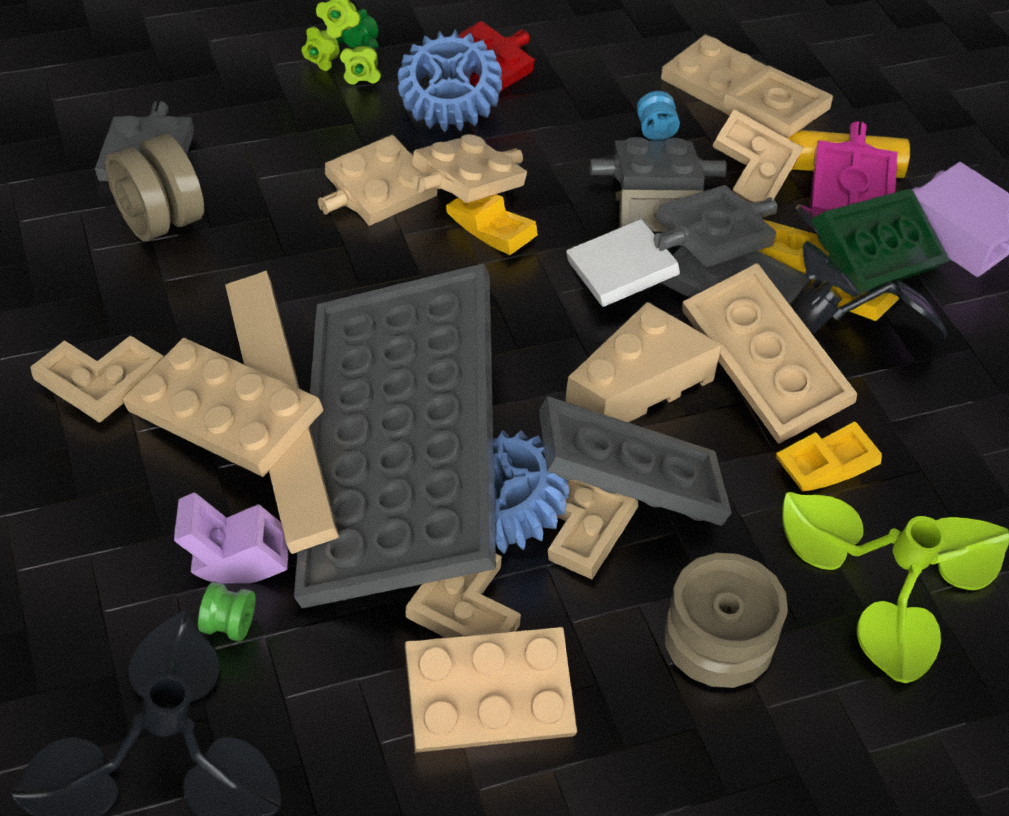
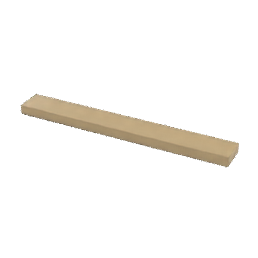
(297, 474)

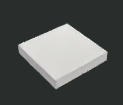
(622, 263)

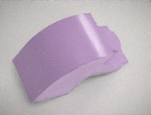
(230, 548)

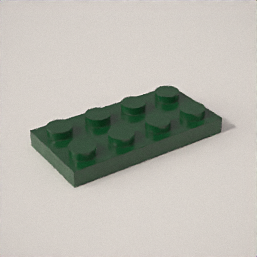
(880, 239)

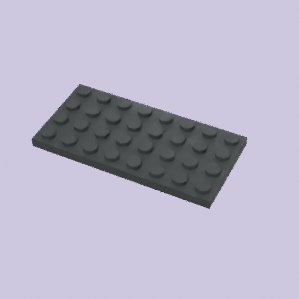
(403, 437)

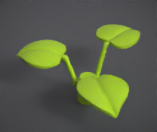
(893, 636)

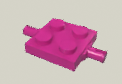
(851, 172)

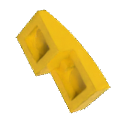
(492, 223)
(829, 460)

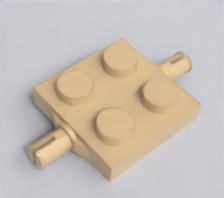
(467, 168)
(374, 181)

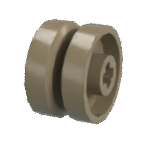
(154, 186)
(725, 619)

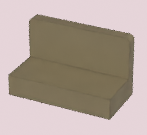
(645, 205)

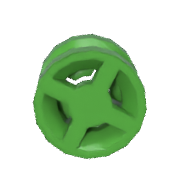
(226, 611)

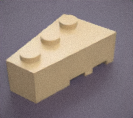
(643, 364)

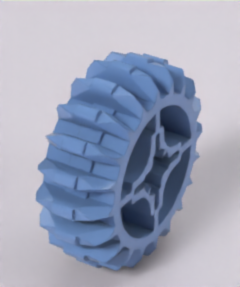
(449, 94)
(524, 490)

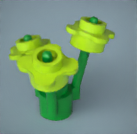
(346, 26)

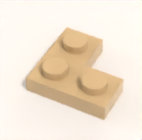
(764, 153)
(93, 384)
(591, 527)
(459, 609)

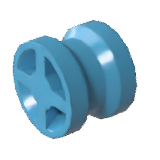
(656, 125)

